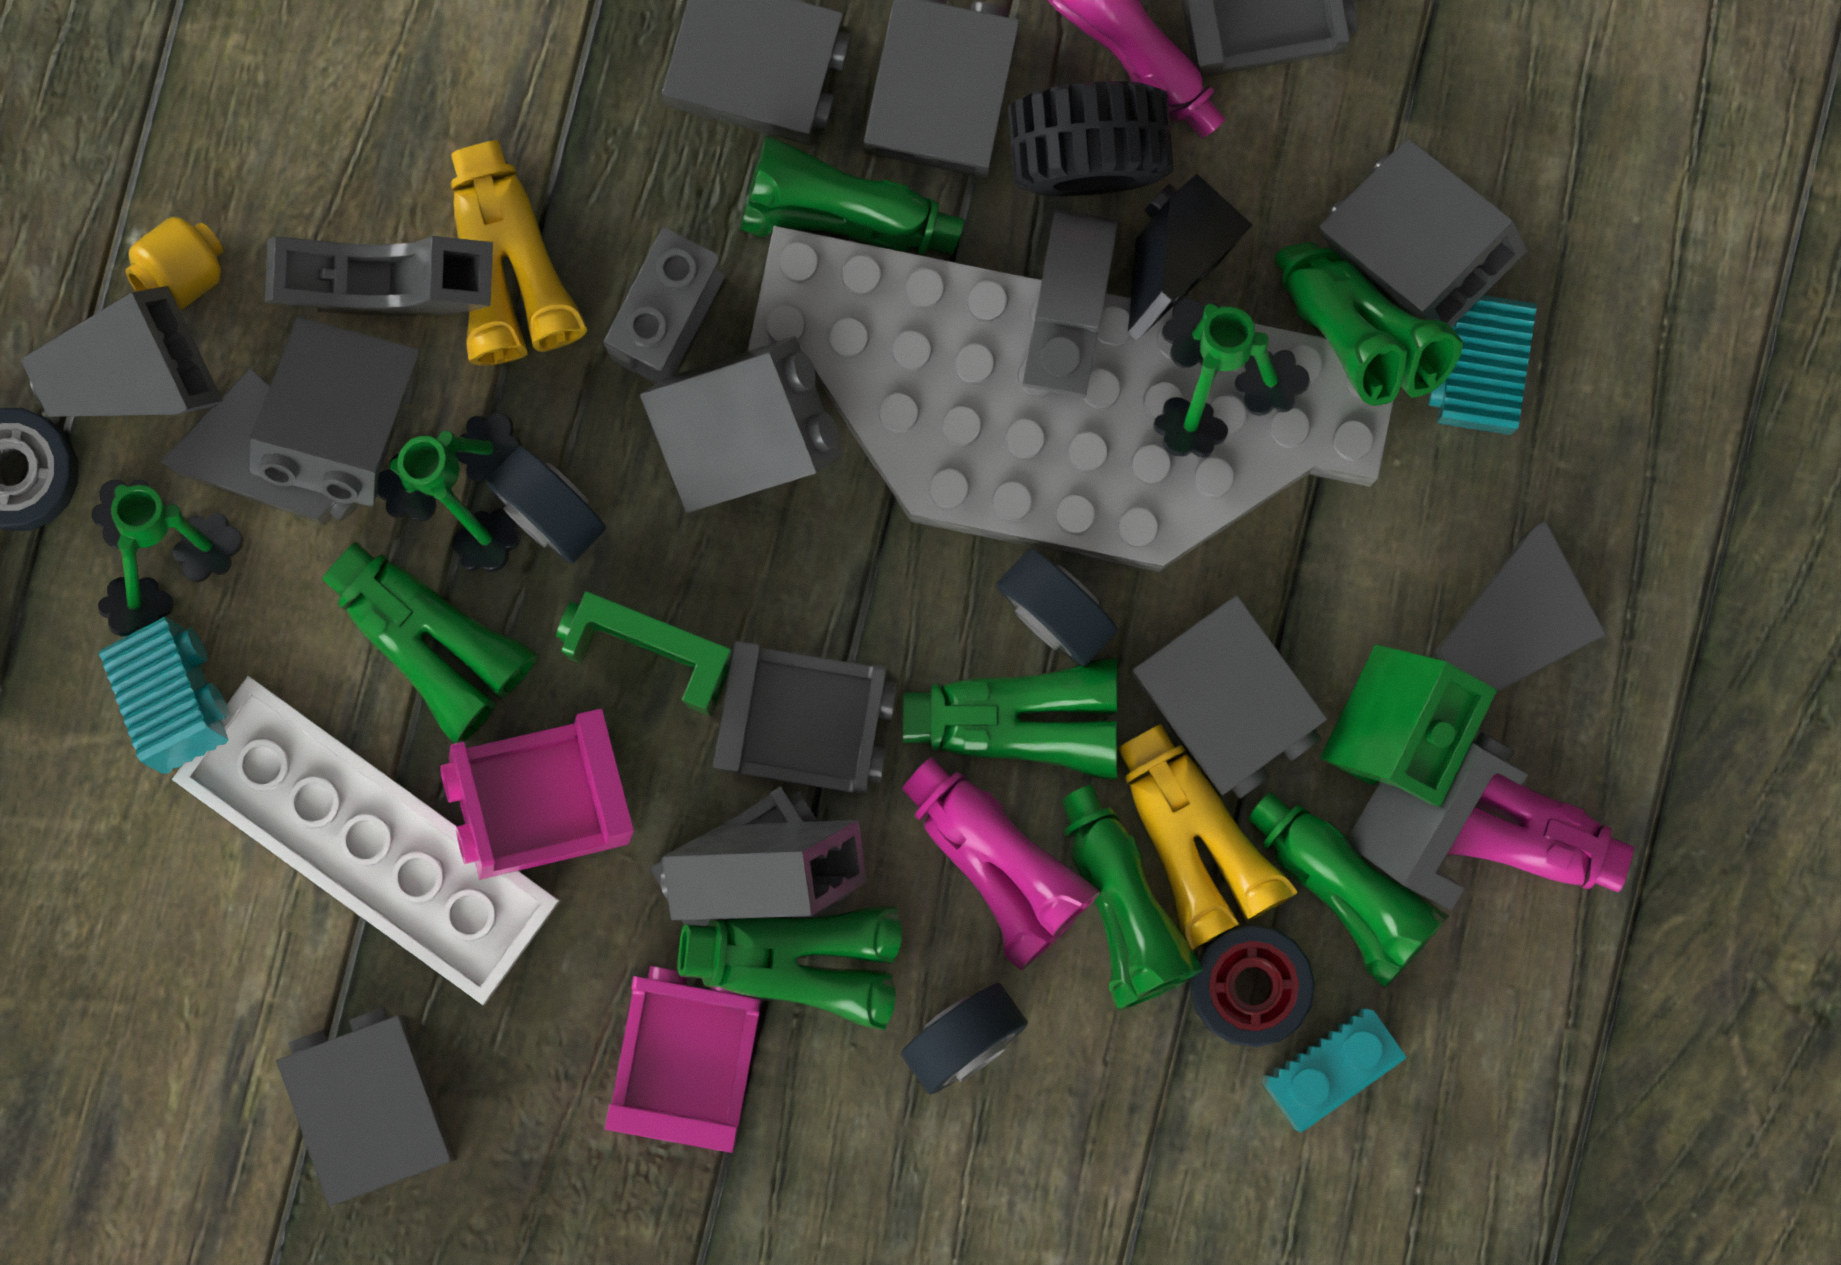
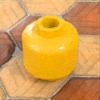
(176, 257)

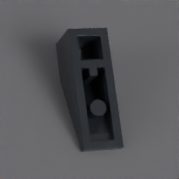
(1179, 248)

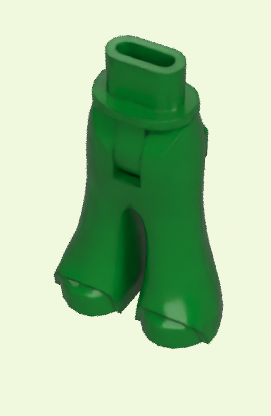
(810, 195)
(1370, 335)
(397, 616)
(984, 713)
(1378, 912)
(1142, 939)
(762, 953)

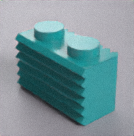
(1492, 369)
(165, 694)
(1333, 1069)

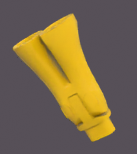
(496, 209)
(1182, 804)

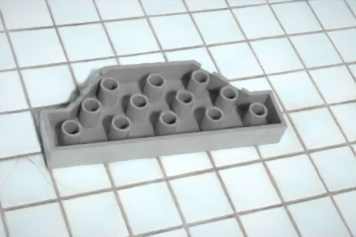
(931, 387)

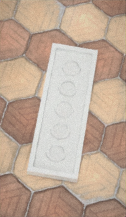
(365, 841)

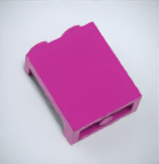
(538, 797)
(684, 1062)

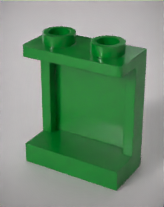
(596, 614)
(1408, 723)

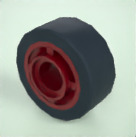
(1288, 993)

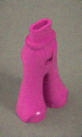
(1147, 56)
(1542, 837)
(1019, 881)

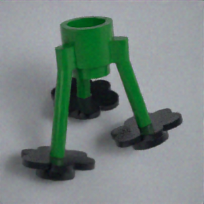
(1224, 342)
(430, 468)
(140, 519)

